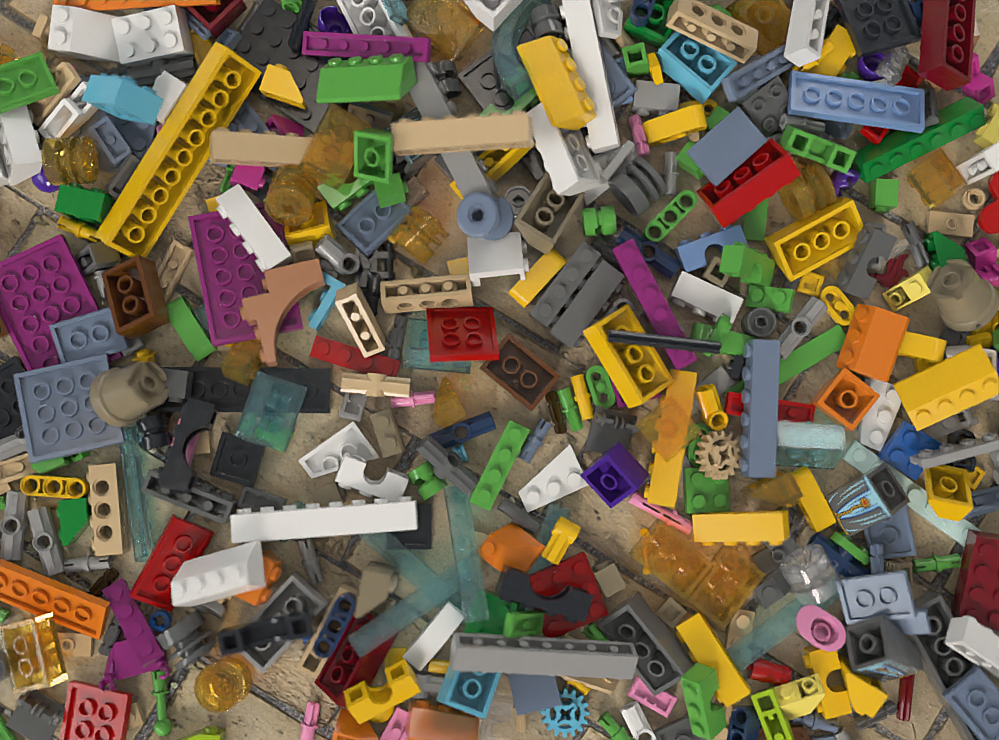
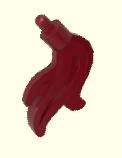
(893, 272)

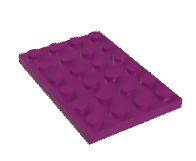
(231, 275)
(41, 290)

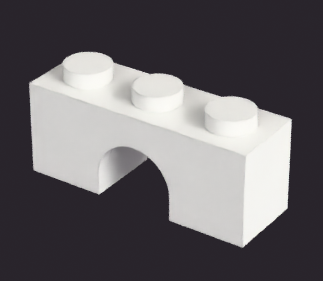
(352, 475)

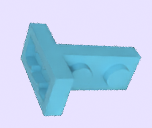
(327, 300)

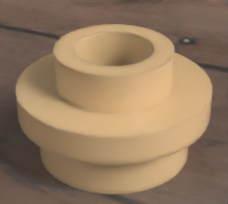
(977, 194)

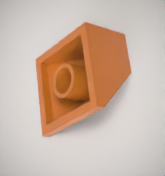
(511, 547)
(349, 729)

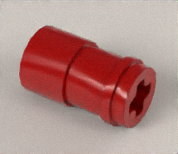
(766, 671)

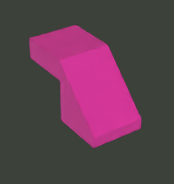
(981, 86)
(982, 259)

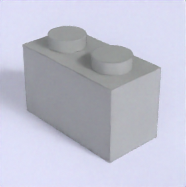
(655, 98)

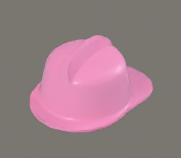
(820, 628)

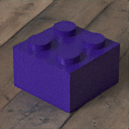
(615, 475)

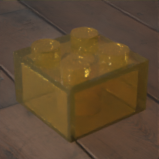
(668, 429)

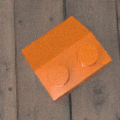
(845, 399)
(272, 572)

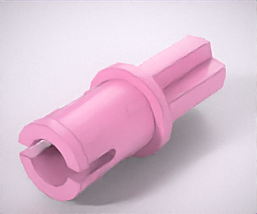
(415, 398)
(310, 724)

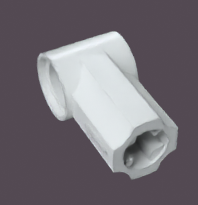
(636, 720)

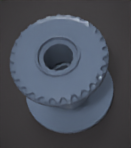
(484, 216)

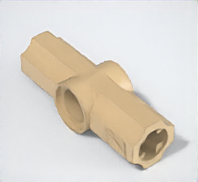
(375, 385)

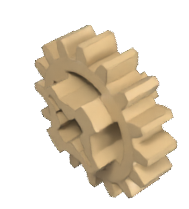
(718, 455)

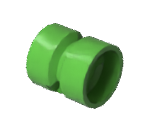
(598, 221)
(426, 480)

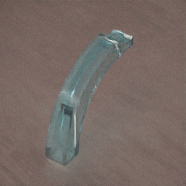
(505, 45)

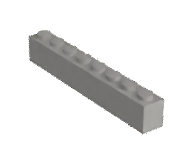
(432, 102)
(542, 656)

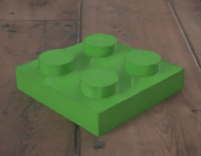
(703, 493)

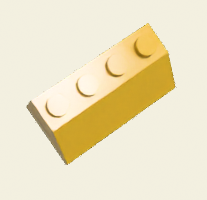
(557, 82)
(815, 239)
(632, 368)
(948, 387)

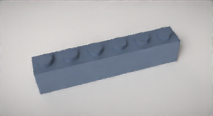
(760, 408)

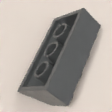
(660, 655)

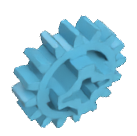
(571, 719)

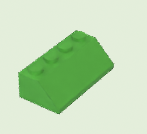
(366, 79)

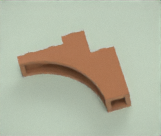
(268, 310)

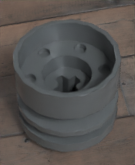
(641, 183)
(187, 640)

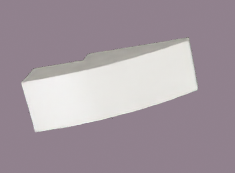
(68, 115)
(433, 636)

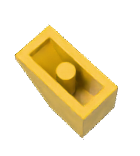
(281, 86)

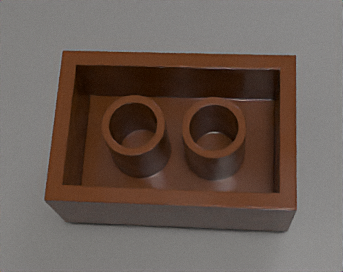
(135, 297)
(520, 372)

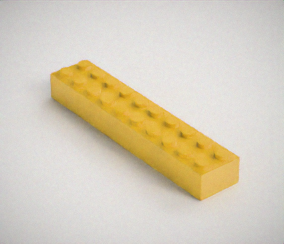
(178, 152)

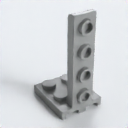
(967, 448)

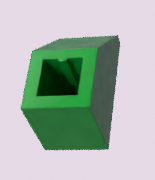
(941, 250)
(74, 519)

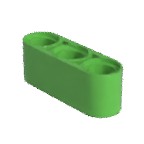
(674, 207)
(190, 328)
(731, 344)

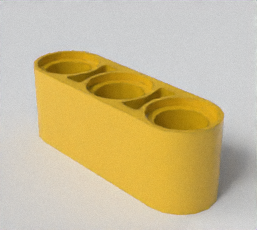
(675, 125)
(538, 277)
(922, 347)
(46, 486)
(813, 502)

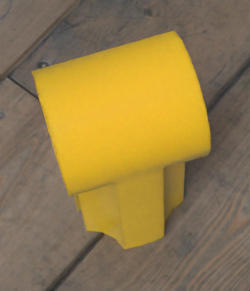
(710, 406)
(562, 536)

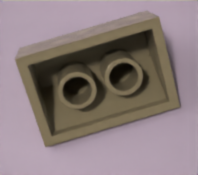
(546, 215)
(376, 585)

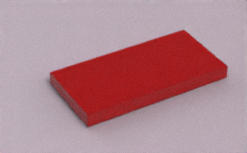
(178, 543)

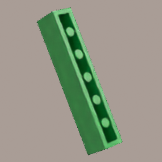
(907, 146)

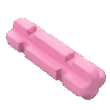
(638, 135)

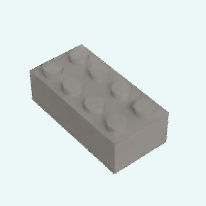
(291, 597)

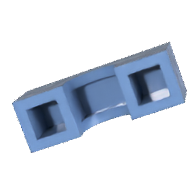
(691, 253)

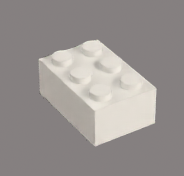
(152, 36)

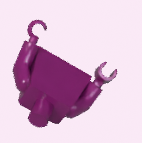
(124, 663)

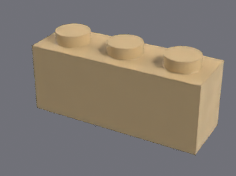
(360, 319)

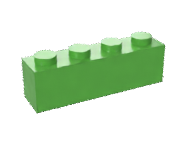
(499, 465)

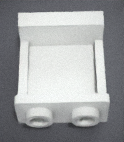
(497, 257)

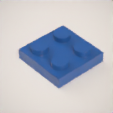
(905, 443)

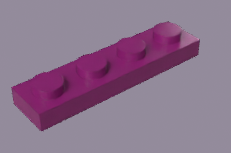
(133, 623)

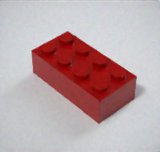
(749, 183)

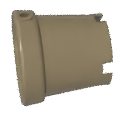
(963, 296)
(127, 393)

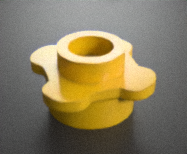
(144, 355)

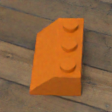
(872, 342)
(439, 722)

